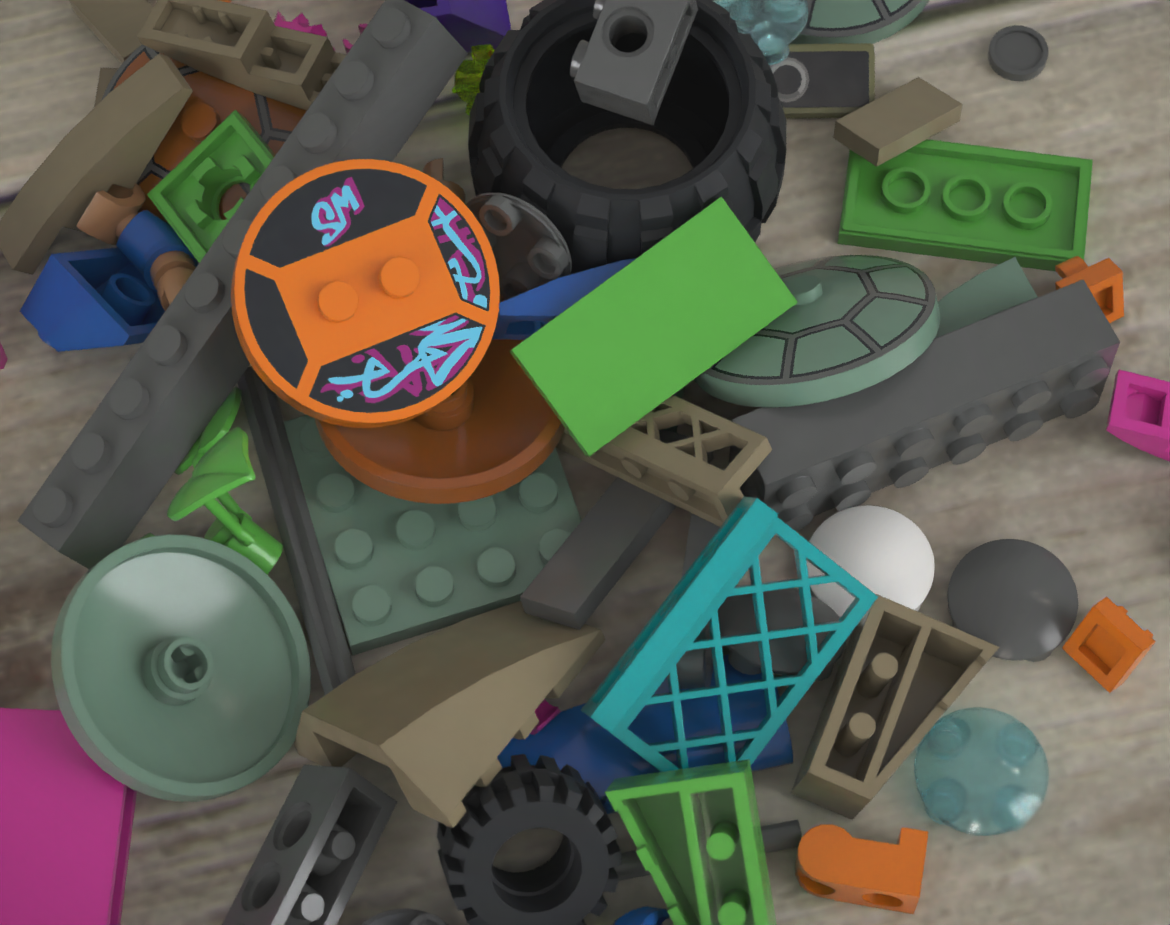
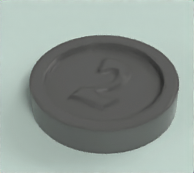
(1018, 53)

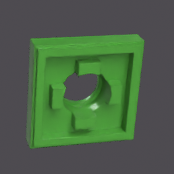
(194, 188)

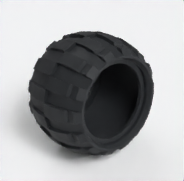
(715, 110)

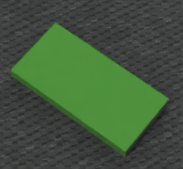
(969, 204)
(653, 327)

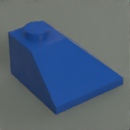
(91, 301)

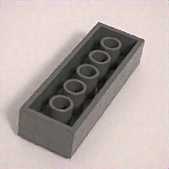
(944, 407)

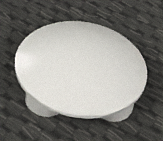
(879, 551)

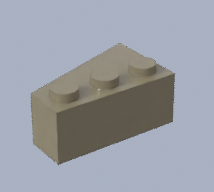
(883, 701)

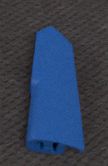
(602, 757)

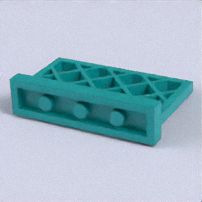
(695, 604)

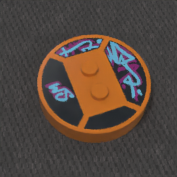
(365, 293)

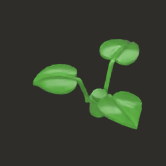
(219, 466)

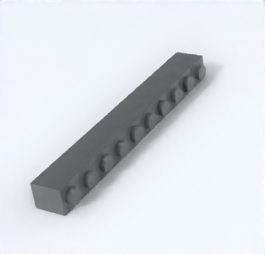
(193, 349)

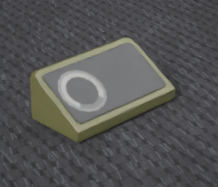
(825, 79)

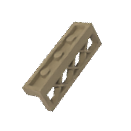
(671, 468)

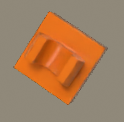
(1102, 279)
(1108, 644)

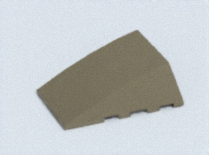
(448, 704)

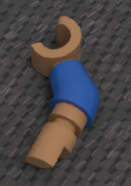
(141, 238)

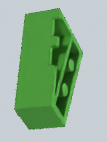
(700, 841)

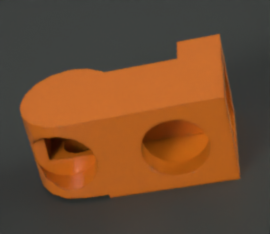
(862, 870)

